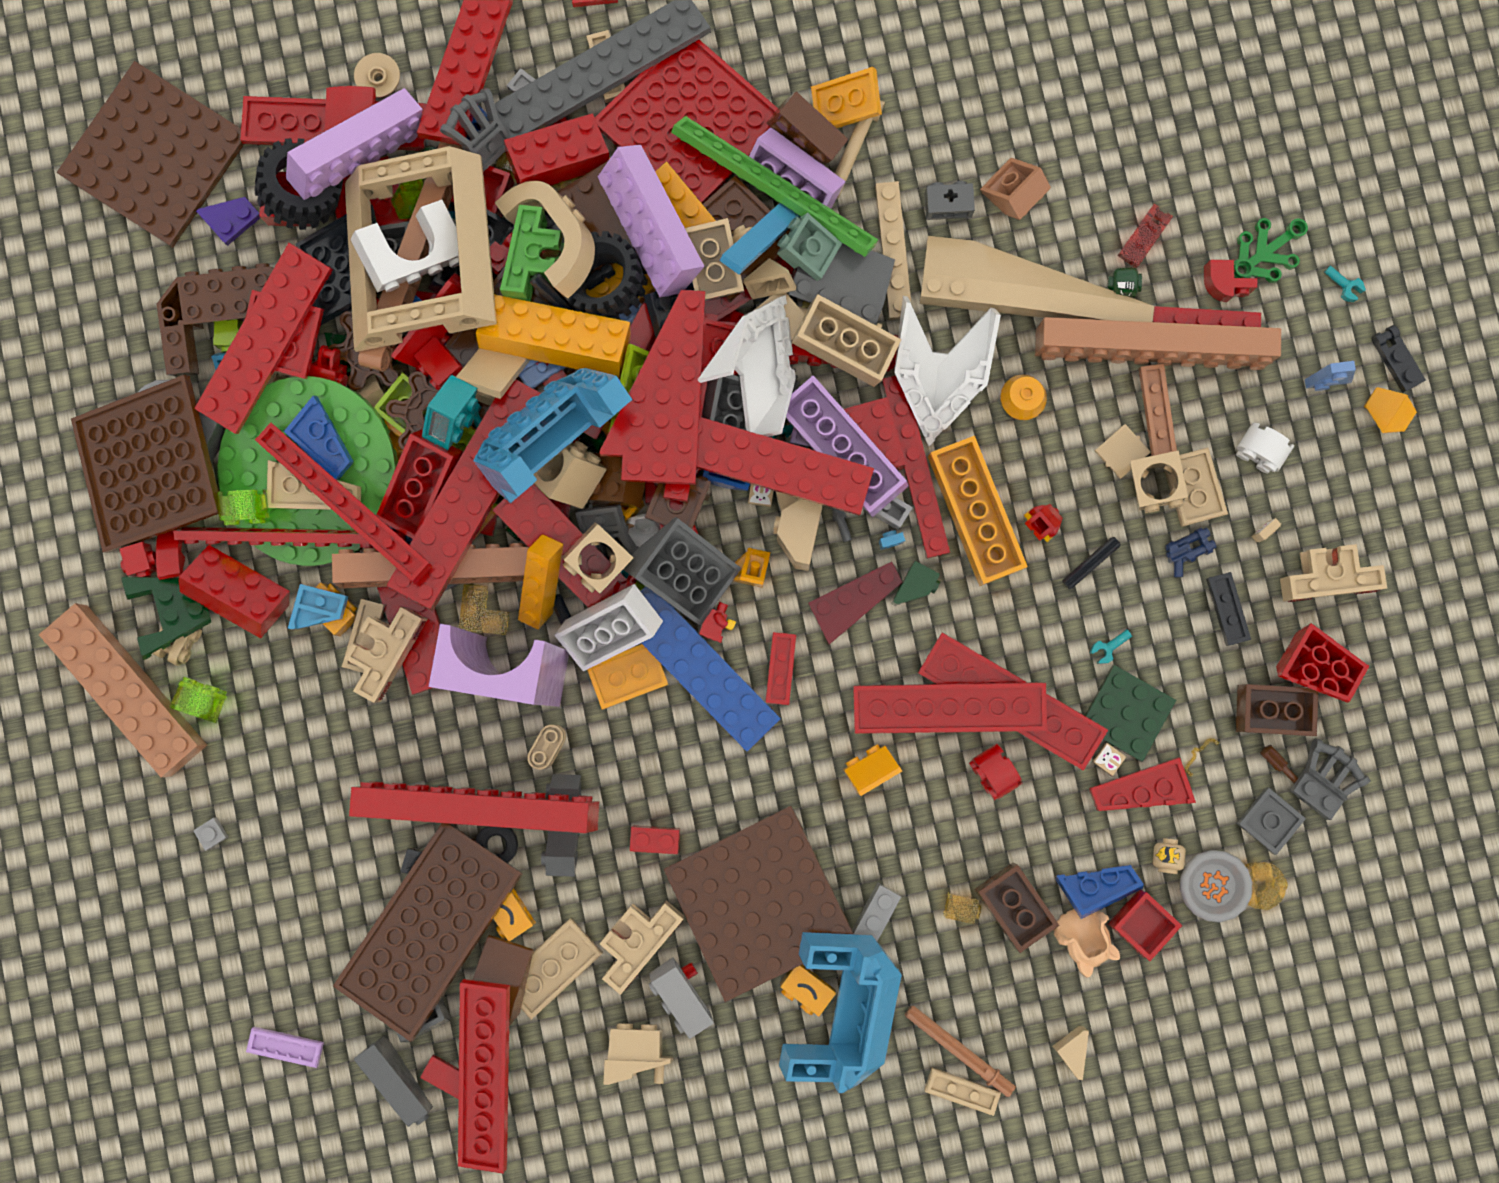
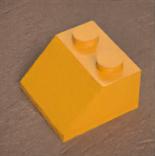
(872, 769)

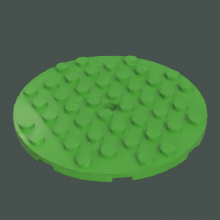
(360, 427)

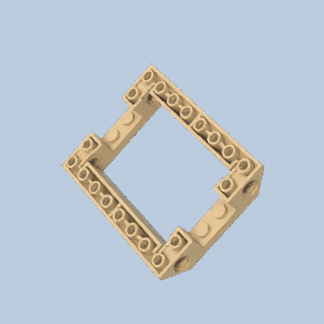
(456, 312)

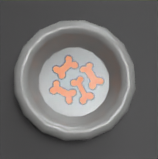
(1216, 886)

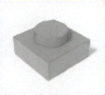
(519, 80)
(210, 833)

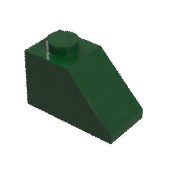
(917, 584)

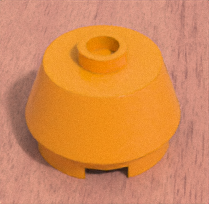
(1023, 397)

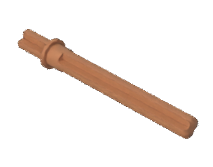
(983, 1069)

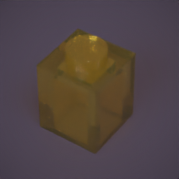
(962, 908)

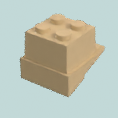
(633, 1052)

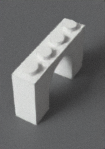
(389, 269)

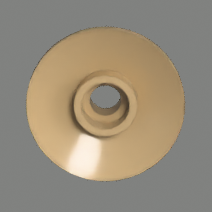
(374, 66)

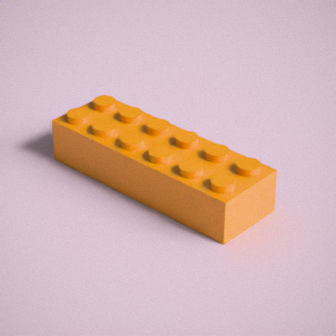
(556, 336)
(977, 511)

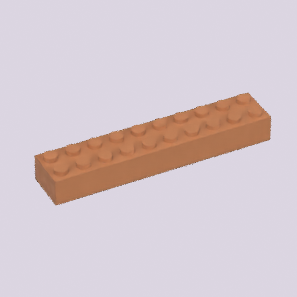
(1157, 343)

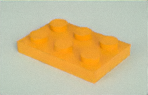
(848, 98)
(626, 676)

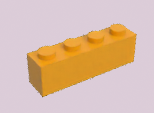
(540, 581)

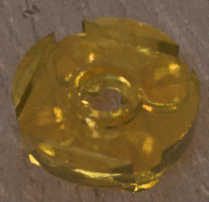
(1275, 885)

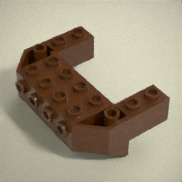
(202, 300)

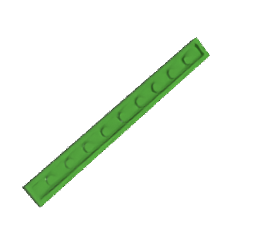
(773, 185)

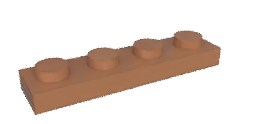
(1157, 409)

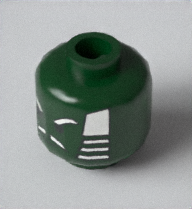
(1125, 282)

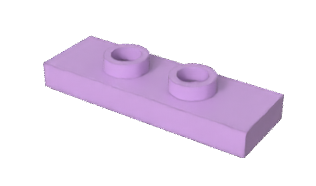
(285, 1047)

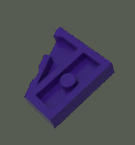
(230, 218)

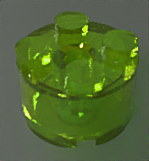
(243, 505)
(197, 700)

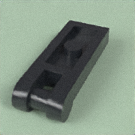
(1398, 359)

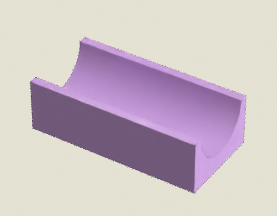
(464, 667)

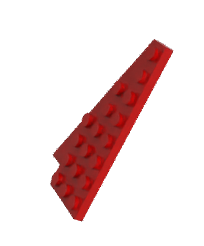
(661, 422)

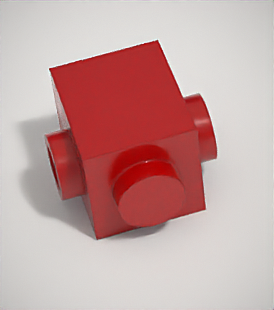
(138, 560)

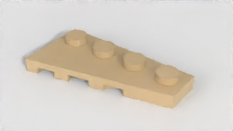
(290, 493)

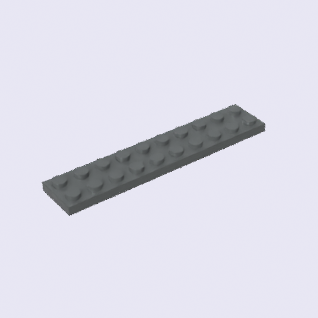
(602, 68)

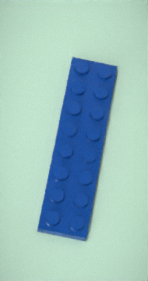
(708, 676)

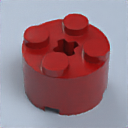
(996, 772)

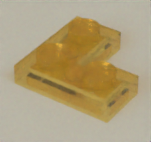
(475, 616)

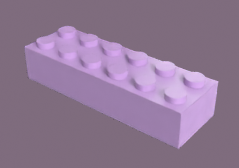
(353, 143)
(650, 220)
(834, 433)

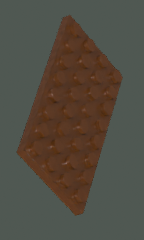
(427, 930)

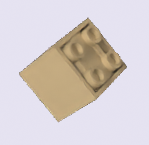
(1171, 464)
(571, 475)
(618, 558)

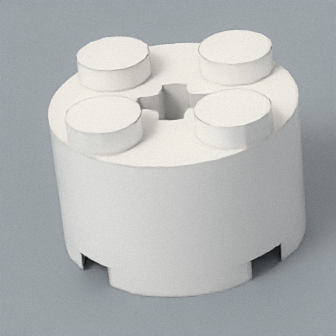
(1265, 448)

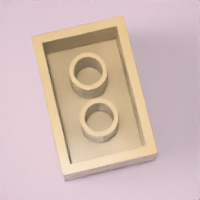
(710, 243)

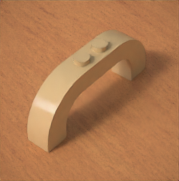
(579, 248)

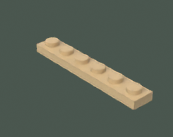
(893, 244)

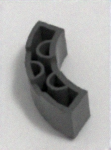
(561, 848)

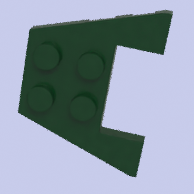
(176, 611)

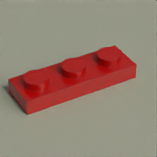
(780, 668)

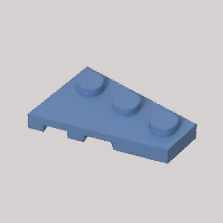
(1331, 375)

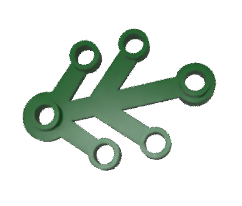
(1265, 253)

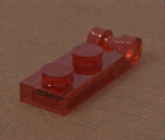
(1144, 236)

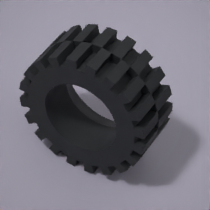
(284, 204)
(617, 251)

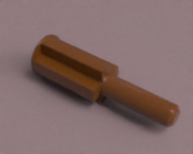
(1277, 762)

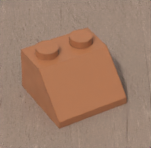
(1016, 187)

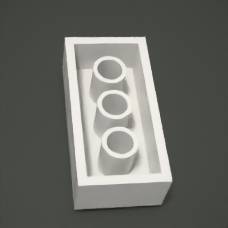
(609, 627)

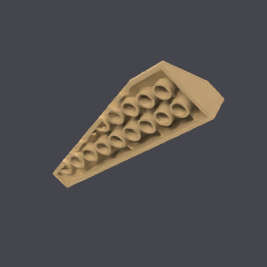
(982, 278)

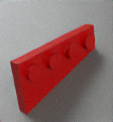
(1148, 787)

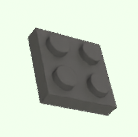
(1271, 821)

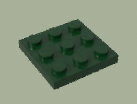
(1130, 712)

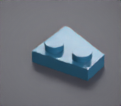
(316, 607)

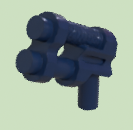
(1180, 550)

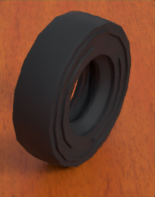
(507, 834)

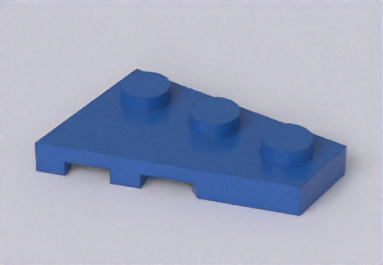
(319, 438)
(1099, 889)

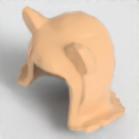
(1086, 940)

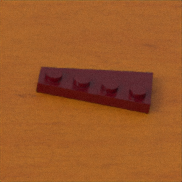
(848, 603)

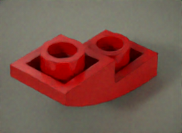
(169, 556)

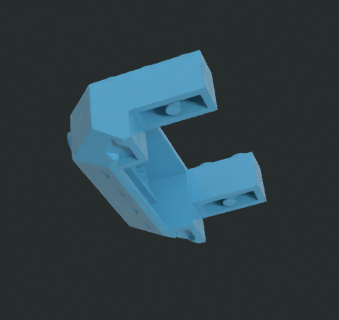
(547, 427)
(861, 1013)

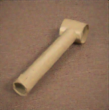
(853, 147)

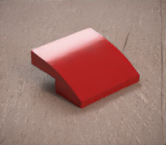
(345, 102)

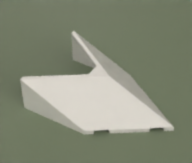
(760, 355)
(943, 383)

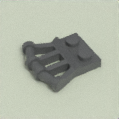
(489, 139)
(612, 521)
(1320, 792)

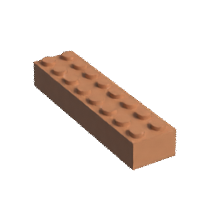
(478, 566)
(123, 690)

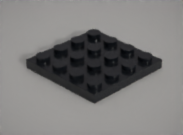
(332, 249)

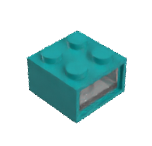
(450, 412)

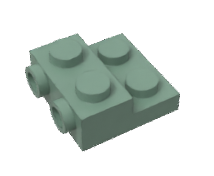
(808, 246)

